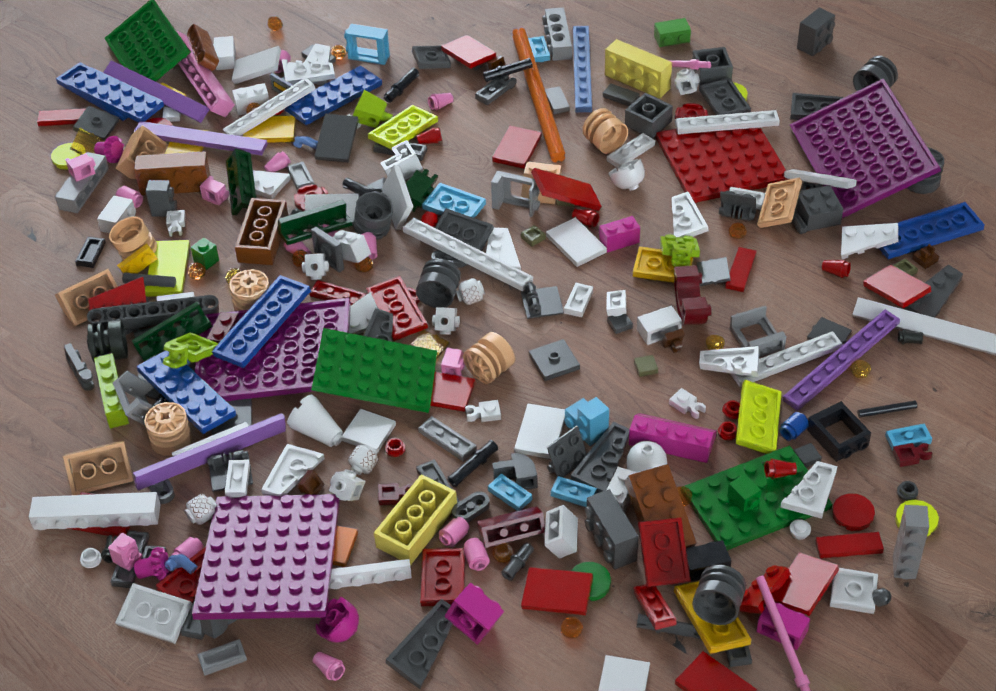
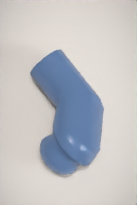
(299, 140)
(178, 561)

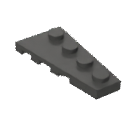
(942, 286)

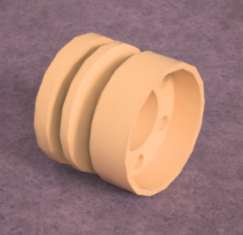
(605, 130)
(130, 236)
(247, 288)
(489, 357)
(167, 428)

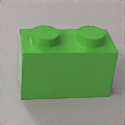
(672, 32)

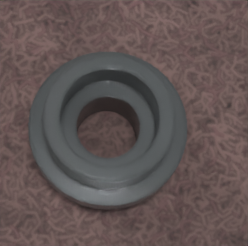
(907, 490)

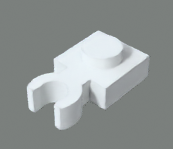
(175, 221)
(686, 402)
(486, 411)

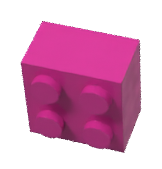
(474, 613)

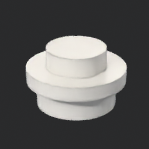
(800, 529)
(90, 558)

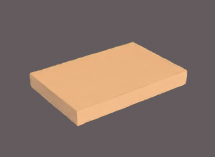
(779, 202)

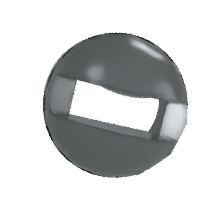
(881, 597)

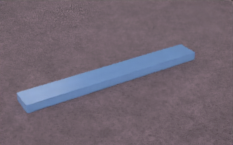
(582, 69)

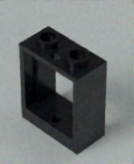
(830, 416)

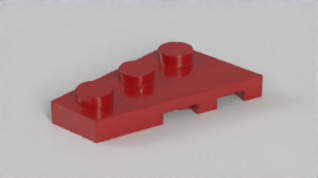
(180, 582)

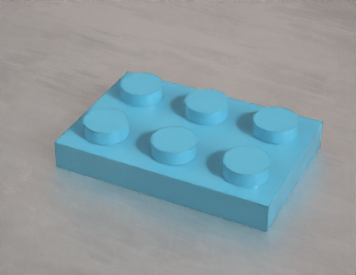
(453, 199)

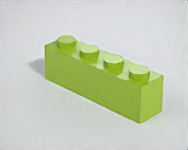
(107, 374)

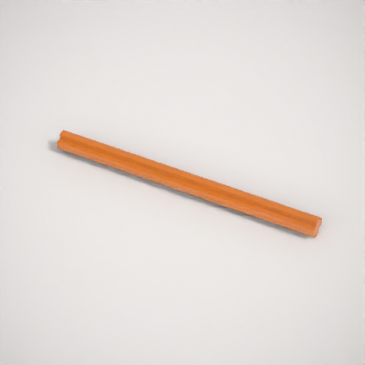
(539, 97)

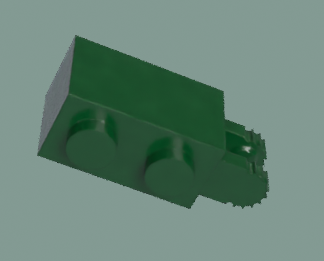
(420, 187)

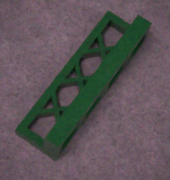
(240, 180)
(312, 218)
(155, 346)

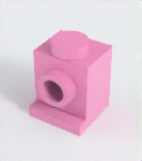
(81, 167)
(214, 191)
(453, 362)
(124, 551)

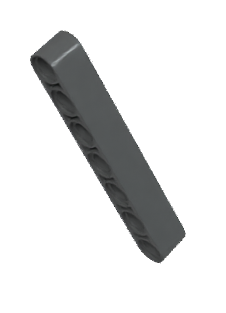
(144, 311)

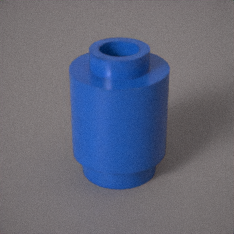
(794, 426)

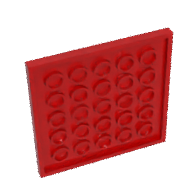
(721, 160)

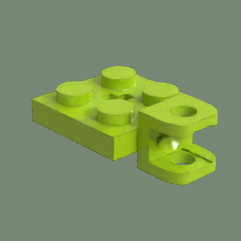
(679, 248)
(187, 347)

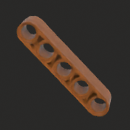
(202, 47)

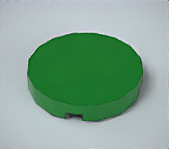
(601, 578)

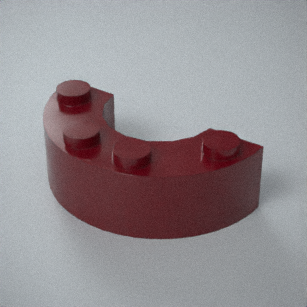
(690, 305)

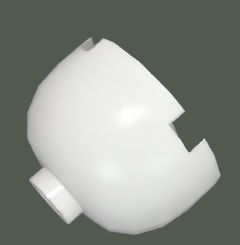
(628, 175)
(645, 456)

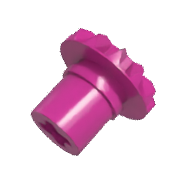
(111, 148)
(153, 565)

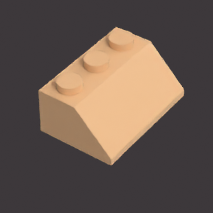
(140, 143)
(75, 298)
(98, 467)

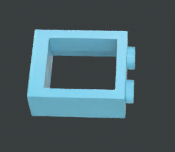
(377, 56)

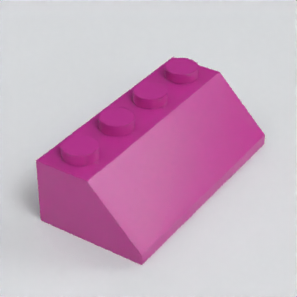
(673, 436)

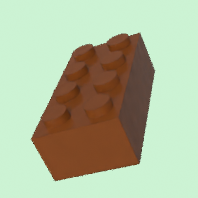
(182, 170)
(259, 232)
(657, 498)

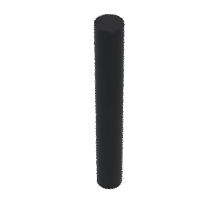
(887, 409)

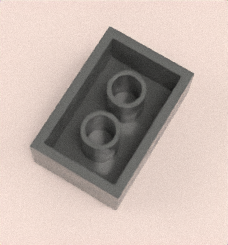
(611, 529)

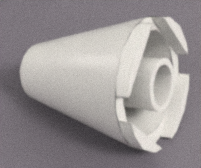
(315, 422)

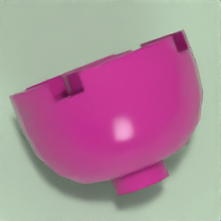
(339, 622)

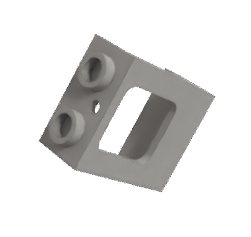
(502, 192)
(767, 345)
(140, 387)

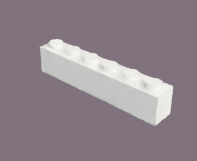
(95, 510)

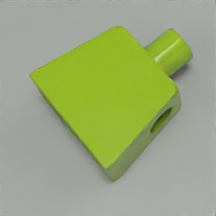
(371, 110)

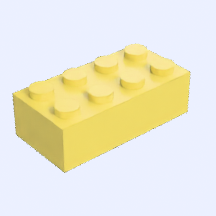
(638, 68)
(415, 519)

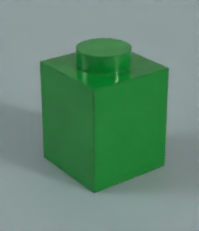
(205, 253)
(744, 493)

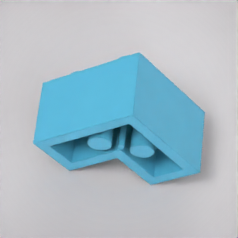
(590, 417)

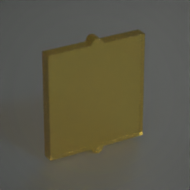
(84, 142)
(431, 341)

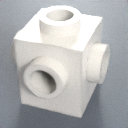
(687, 81)
(310, 260)
(451, 315)
(346, 485)

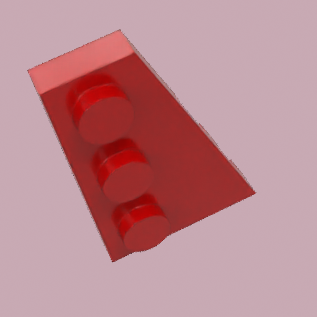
(126, 294)
(753, 599)

